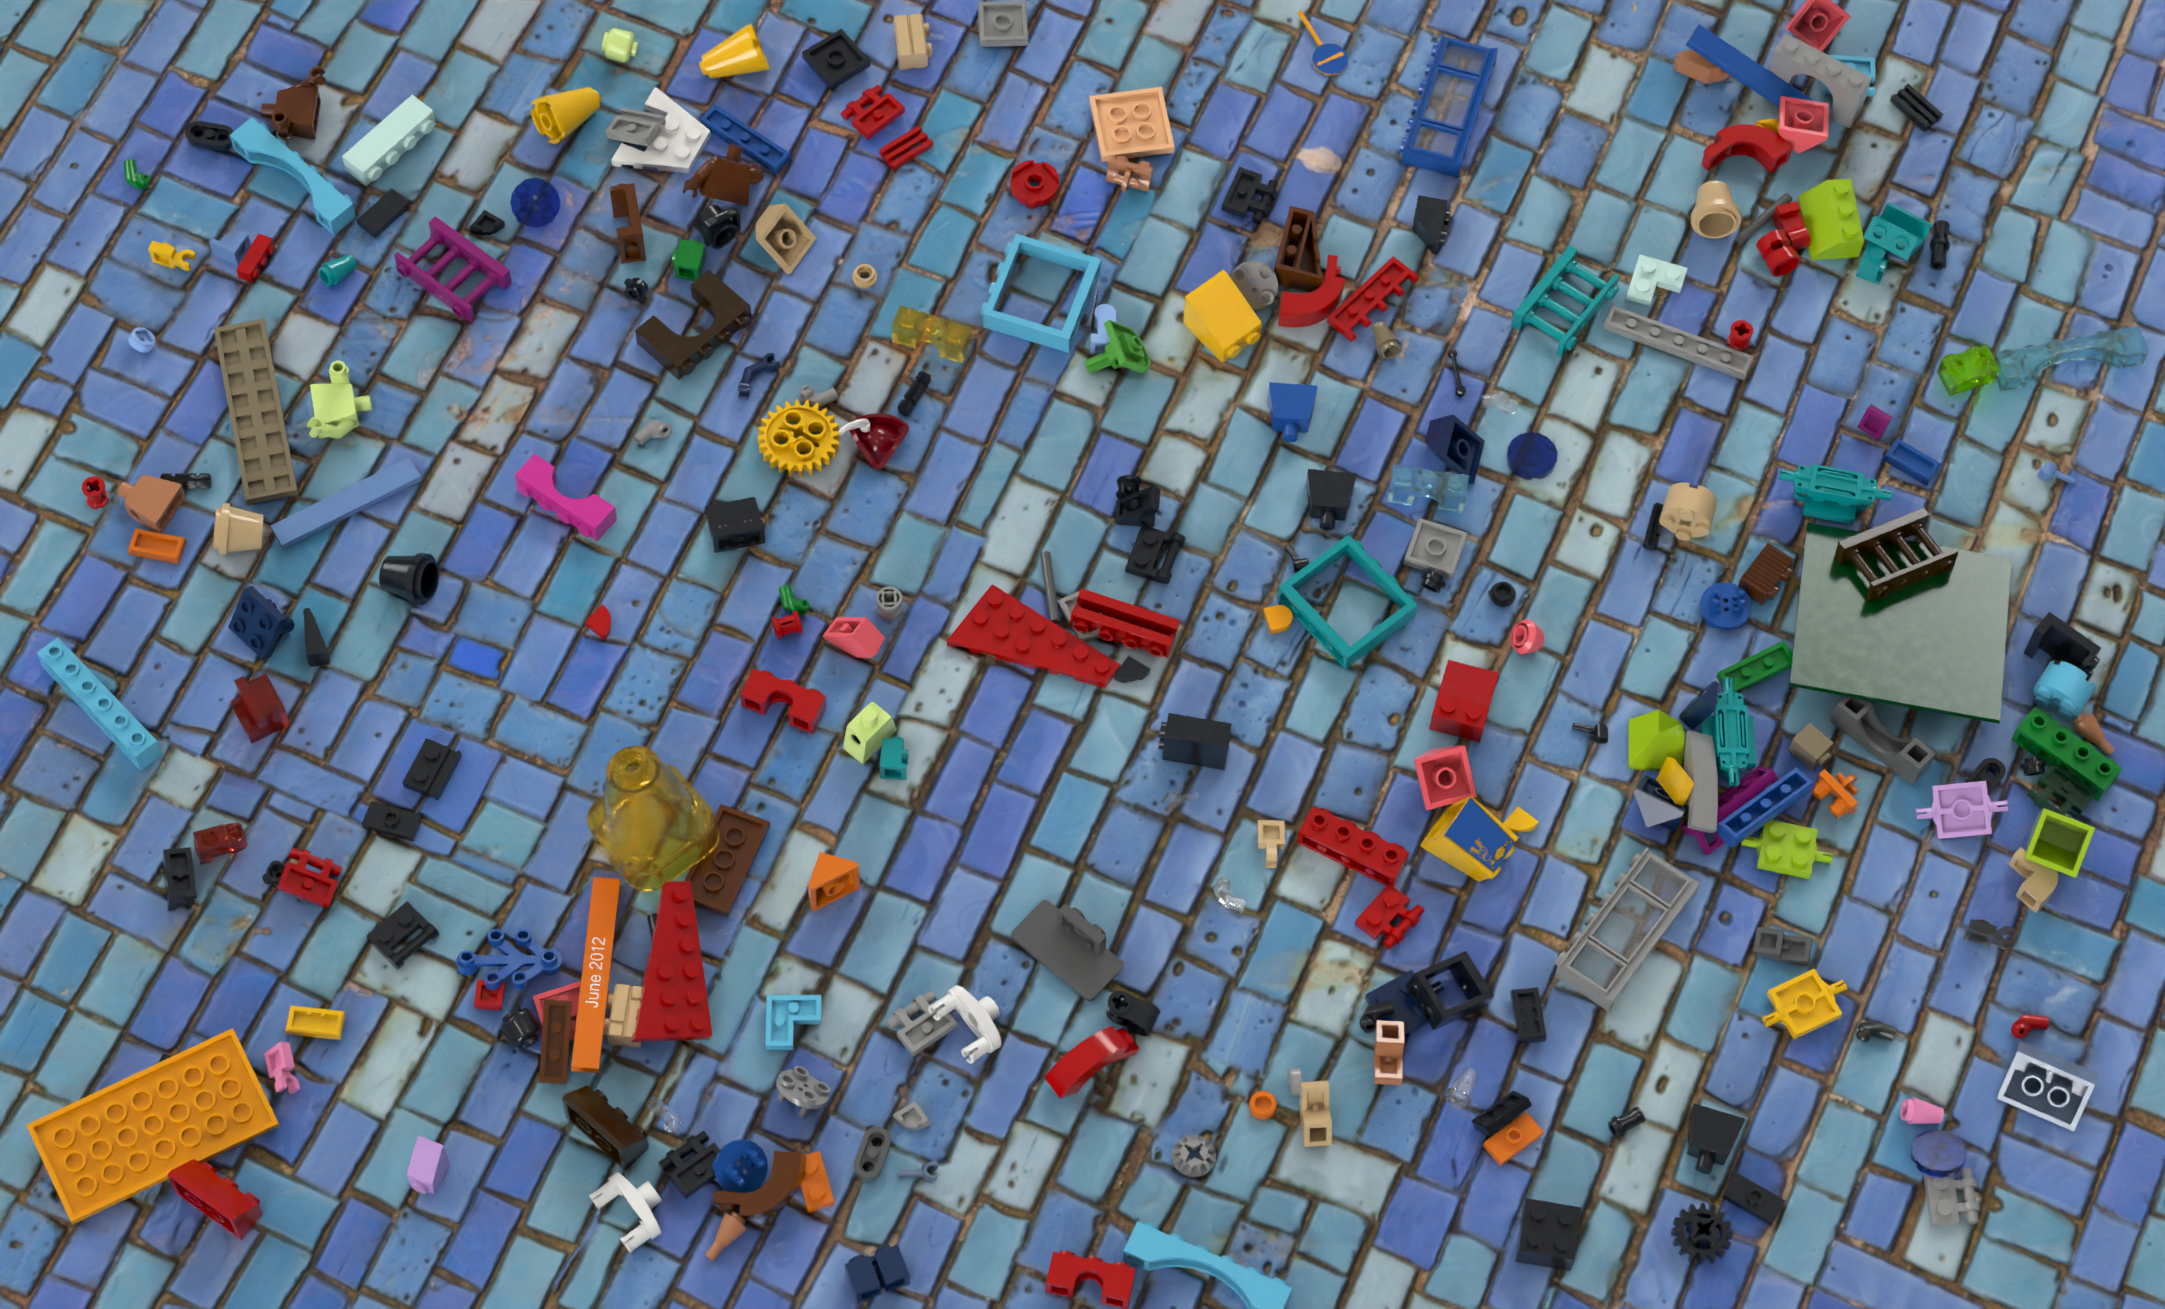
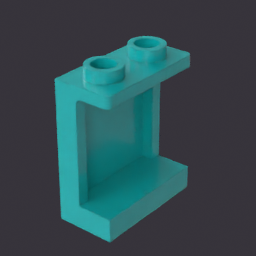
(1898, 231)

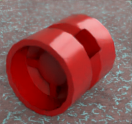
(1778, 253)

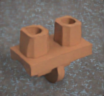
(1129, 174)

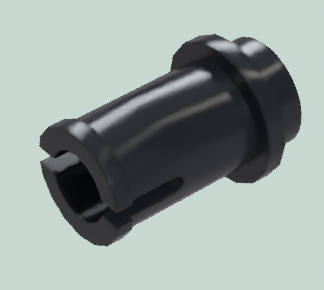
(1625, 1122)

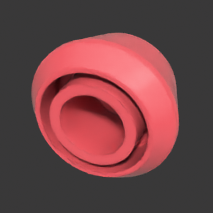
(1527, 637)

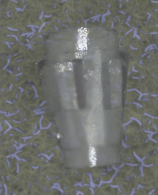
(1462, 1089)

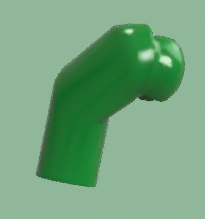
(133, 178)
(790, 604)

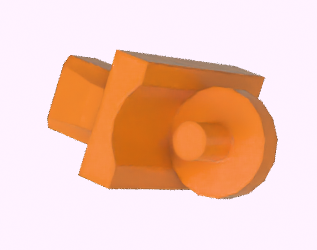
(1844, 801)

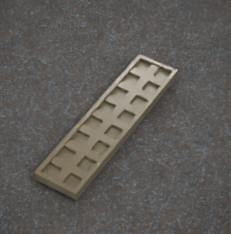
(255, 411)

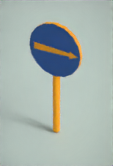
(1328, 57)

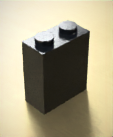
(1195, 741)

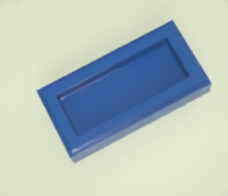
(1912, 462)

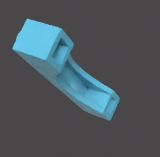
(259, 146)
(1155, 1250)

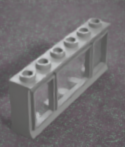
(1625, 928)

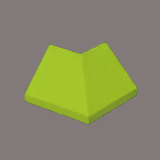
(1653, 739)

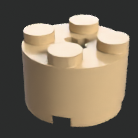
(1688, 511)

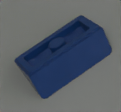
(1700, 707)

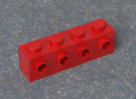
(1352, 846)

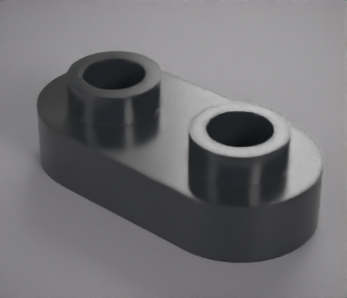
(211, 135)
(1988, 765)

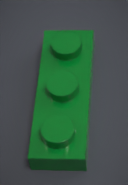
(1758, 667)

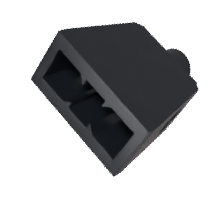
(1329, 495)
(1711, 1136)

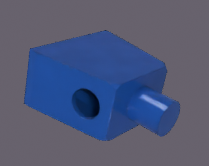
(1291, 408)

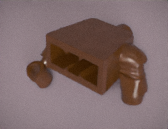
(297, 108)
(726, 177)

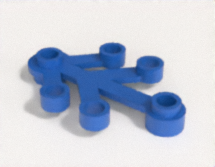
(542, 961)

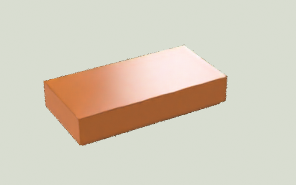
(157, 546)

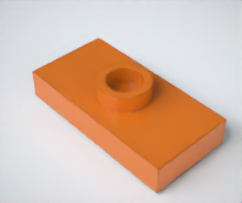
(1513, 1138)

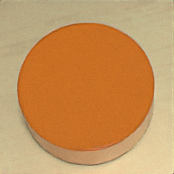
(1262, 1105)

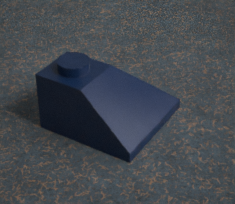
(1455, 445)

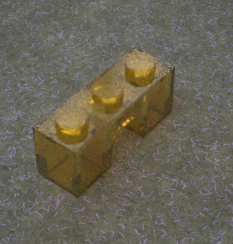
(948, 336)

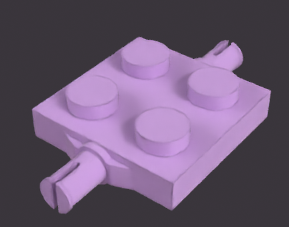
(1961, 810)

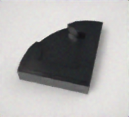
(487, 224)
(1131, 671)

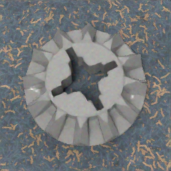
(1193, 1167)

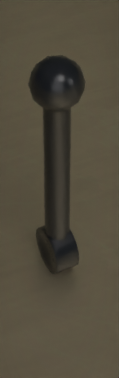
(1460, 390)

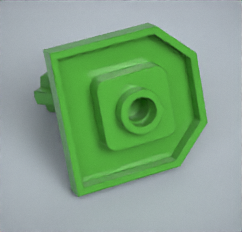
(1123, 350)

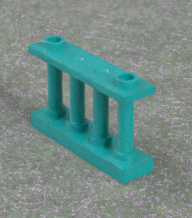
(1554, 280)

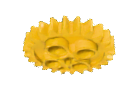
(798, 438)

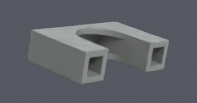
(1844, 82)

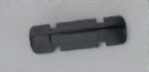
(914, 393)
(189, 480)
(1654, 528)

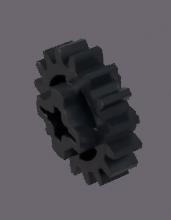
(1700, 1221)

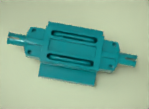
(1833, 492)
(1731, 733)

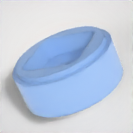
(142, 339)

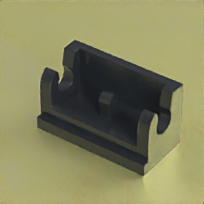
(178, 877)

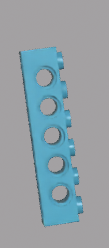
(99, 704)

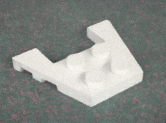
(675, 145)

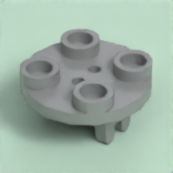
(1265, 283)
(802, 1089)

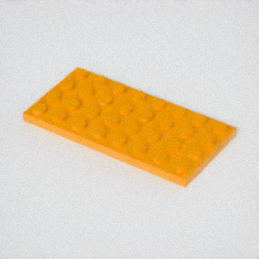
(151, 1124)

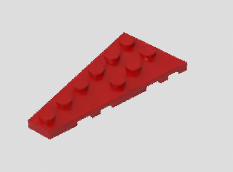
(674, 981)

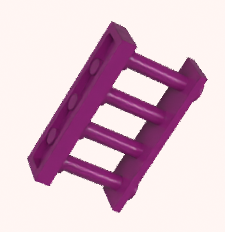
(458, 247)

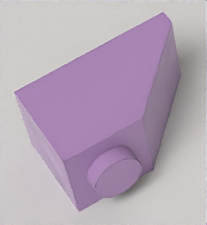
(427, 1166)

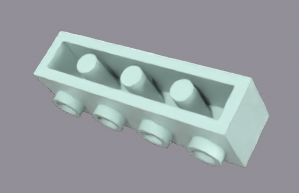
(389, 140)

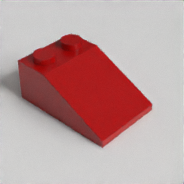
(1463, 701)

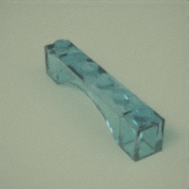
(2117, 348)

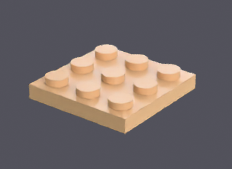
(1131, 124)

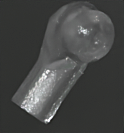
(664, 1112)

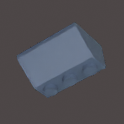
(2047, 1086)

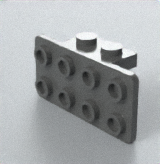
(1069, 947)

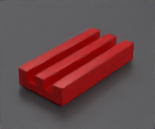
(904, 144)

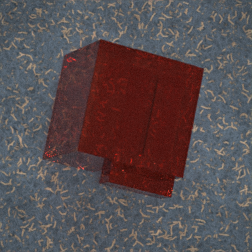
(259, 708)

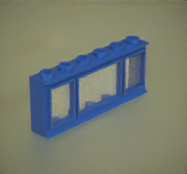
(1447, 105)

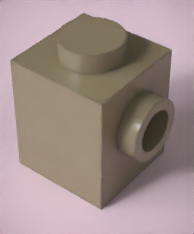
(1811, 747)

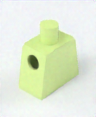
(869, 729)

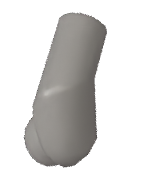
(823, 399)
(653, 429)

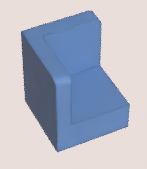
(231, 248)

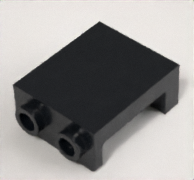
(2063, 644)

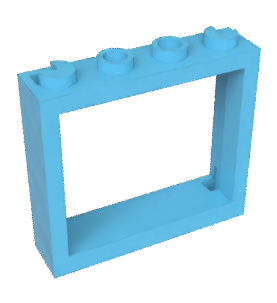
(1030, 330)

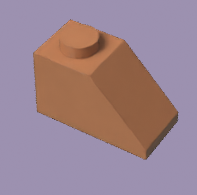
(1698, 68)

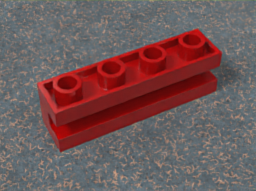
(1124, 623)

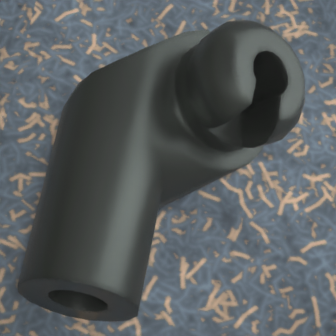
(1875, 1027)

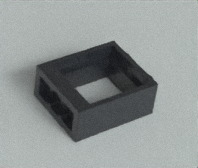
(1467, 978)

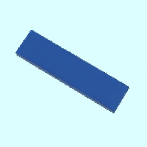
(753, 143)

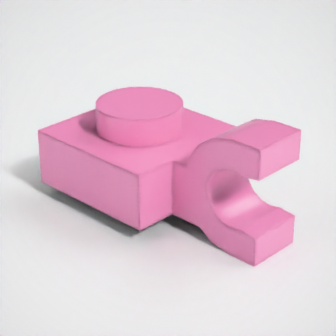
(279, 1063)

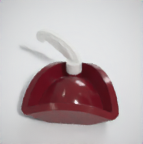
(877, 436)

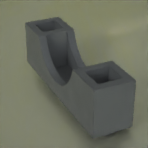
(1904, 756)

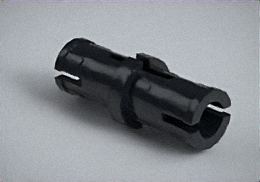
(1939, 245)

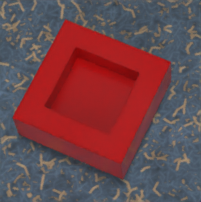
(488, 998)

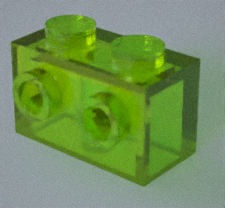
(1968, 370)

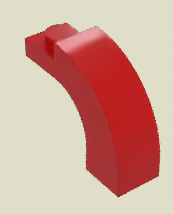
(1751, 141)
(1315, 306)
(1088, 1058)

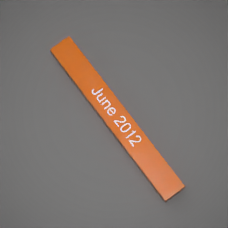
(595, 975)

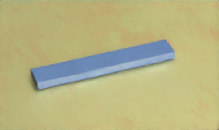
(346, 503)

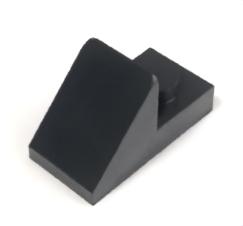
(1138, 508)

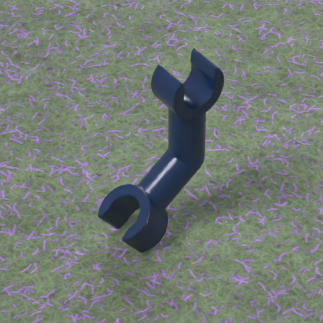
(745, 383)

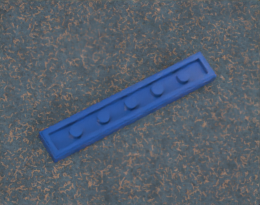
(1741, 66)

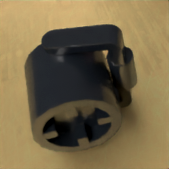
(717, 226)

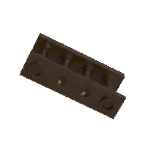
(1895, 533)

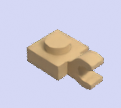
(1271, 837)

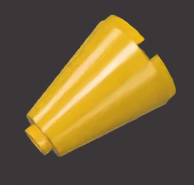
(735, 55)
(564, 112)

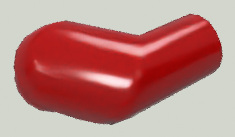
(2026, 1023)

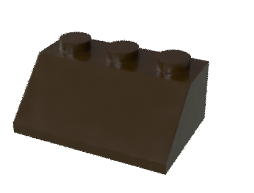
(605, 1125)

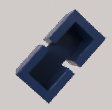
(889, 1266)

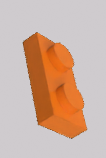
(815, 1184)

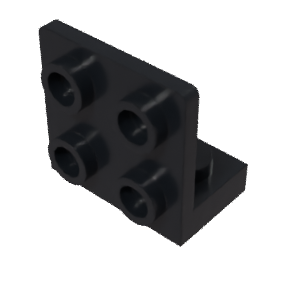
(735, 524)

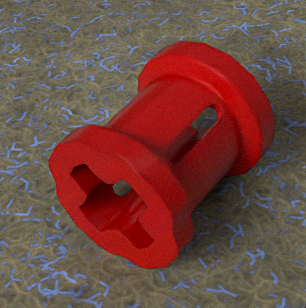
(1740, 334)
(97, 489)
(786, 625)

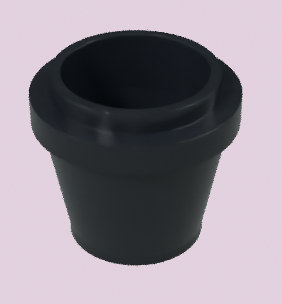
(410, 577)

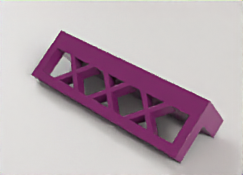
(1731, 800)

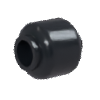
(521, 1027)

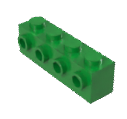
(2058, 744)

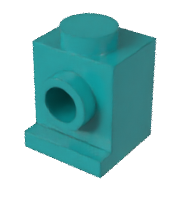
(1873, 263)
(893, 759)

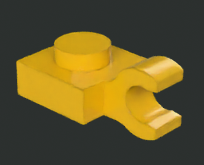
(167, 256)

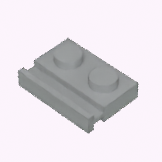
(635, 127)

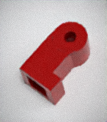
(1789, 219)

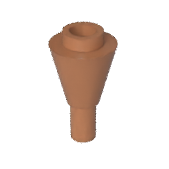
(2089, 728)
(730, 1228)

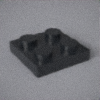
(836, 59)

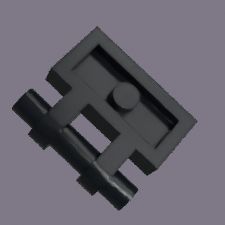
(1242, 192)
(696, 1172)

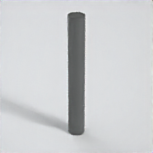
(1762, 219)
(1050, 587)

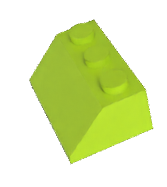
(1832, 220)

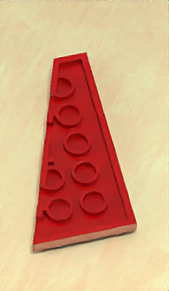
(1026, 638)

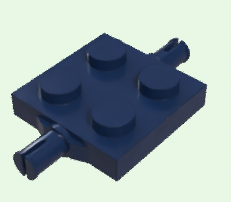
(1404, 1005)

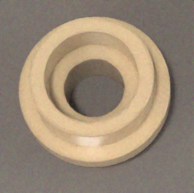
(864, 270)

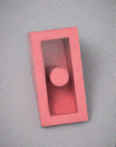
(855, 636)

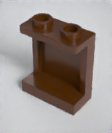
(629, 238)

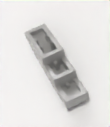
(1702, 769)

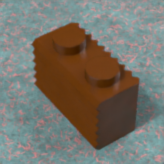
(1766, 573)

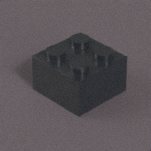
(1548, 1234)

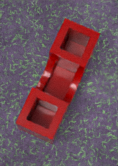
(765, 689)
(1068, 1270)

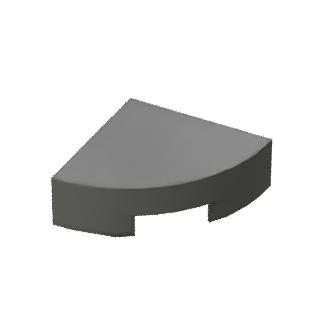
(912, 1117)

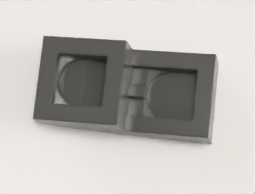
(1781, 947)

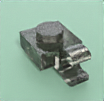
(1987, 934)

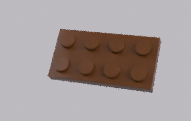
(722, 873)

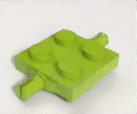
(1787, 849)

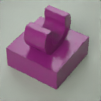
(1874, 422)

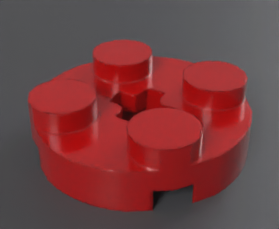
(1038, 195)

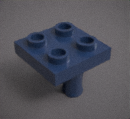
(259, 622)

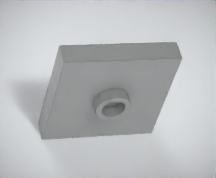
(1003, 23)
(1435, 548)

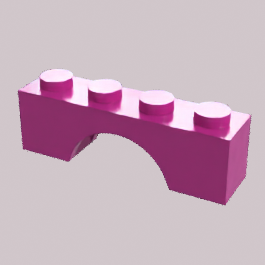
(590, 514)

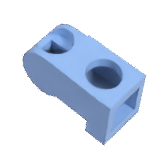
(1098, 341)

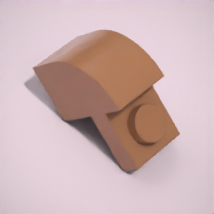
(1388, 1052)

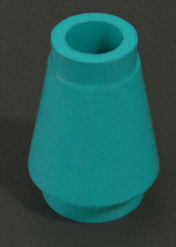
(335, 270)

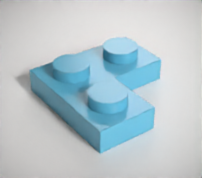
(784, 1012)

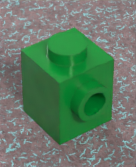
(689, 259)

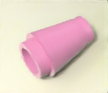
(1920, 1112)

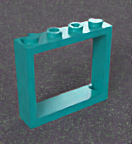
(1320, 629)

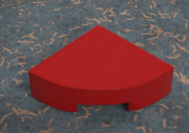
(600, 622)

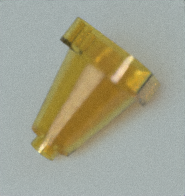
(650, 820)

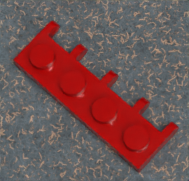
(1369, 297)

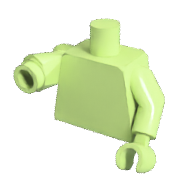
(336, 405)

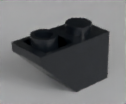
(1429, 221)

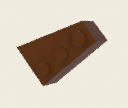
(1298, 253)

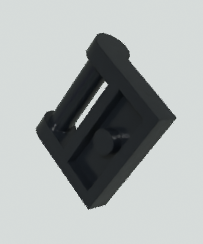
(1146, 552)
(398, 929)

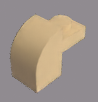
(2038, 884)
(1315, 1114)

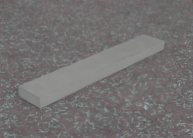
(1678, 342)

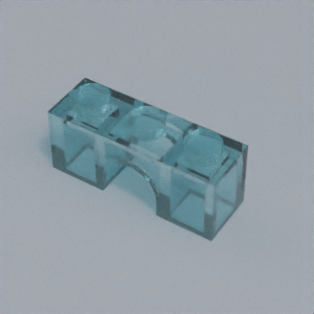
(1444, 487)

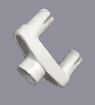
(977, 1015)
(641, 1201)

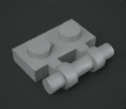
(923, 1030)
(1942, 1199)

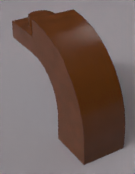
(773, 1195)

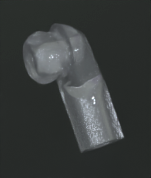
(1501, 400)
(1225, 896)

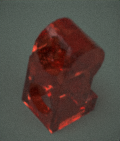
(219, 841)

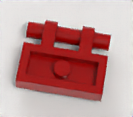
(876, 116)
(308, 884)
(1383, 911)

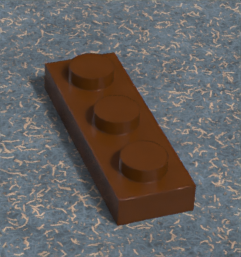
(555, 1042)

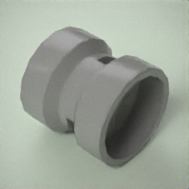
(889, 604)

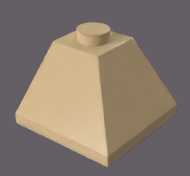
(783, 236)

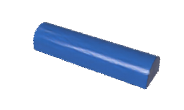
(1764, 807)

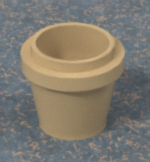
(1715, 211)
(236, 529)

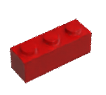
(255, 258)

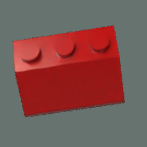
(216, 1197)

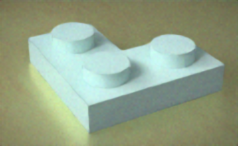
(1651, 274)

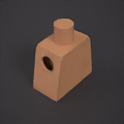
(152, 501)

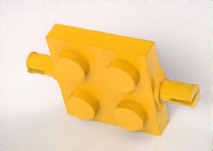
(1804, 1003)

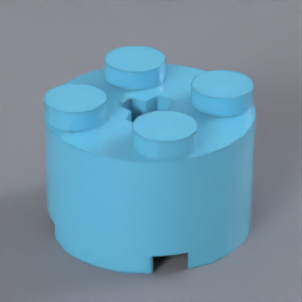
(2063, 689)

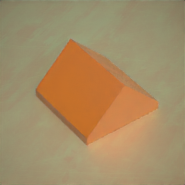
(832, 880)

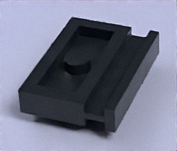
(432, 769)

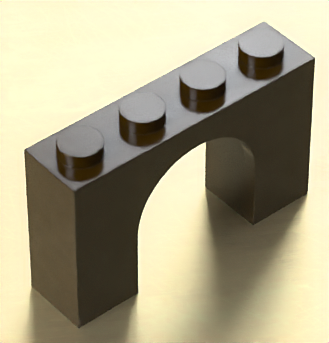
(683, 353)

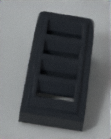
(315, 647)

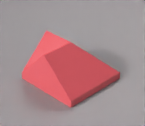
(1818, 22)
(1803, 122)
(1444, 776)

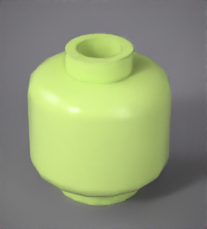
(619, 45)

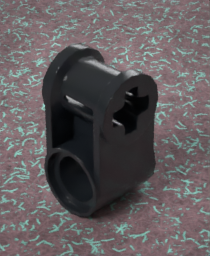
(1135, 1014)

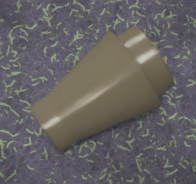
(1386, 342)

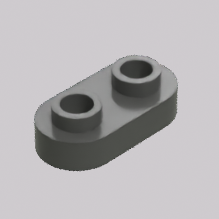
(872, 1155)

